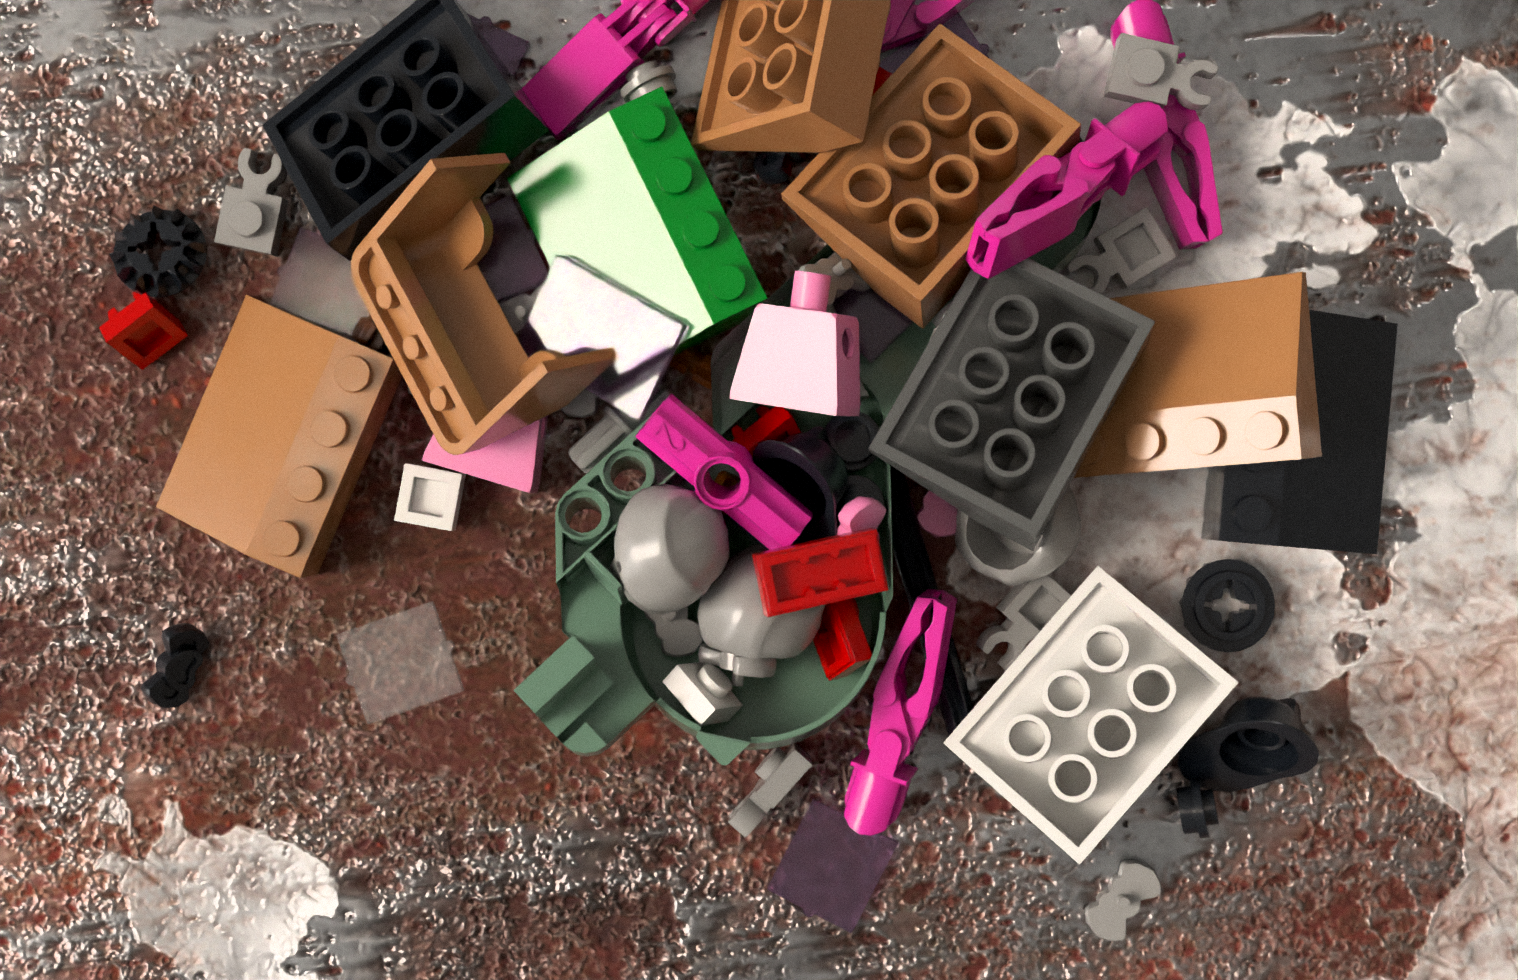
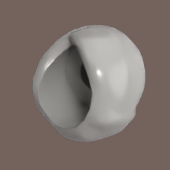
(668, 548)
(1011, 562)
(734, 617)

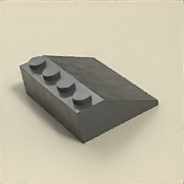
(1012, 395)

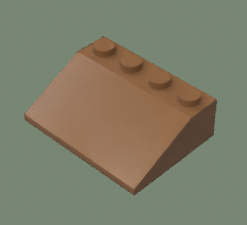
(790, 75)
(933, 158)
(1217, 382)
(280, 438)

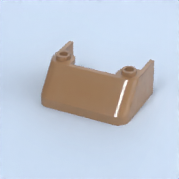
(443, 319)

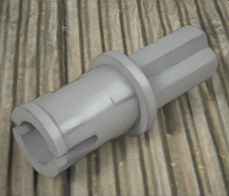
(608, 434)

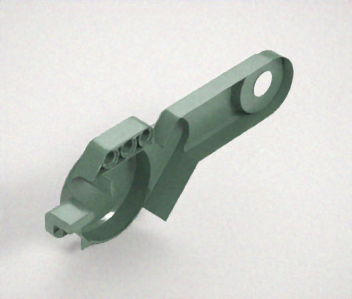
(614, 661)

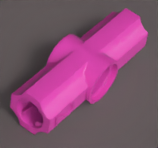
(694, 446)

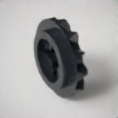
(177, 266)
(1243, 626)

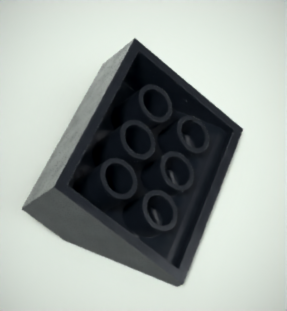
(389, 107)
(1329, 498)

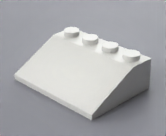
(1090, 714)

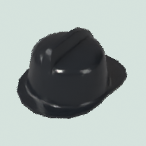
(810, 473)
(1252, 746)

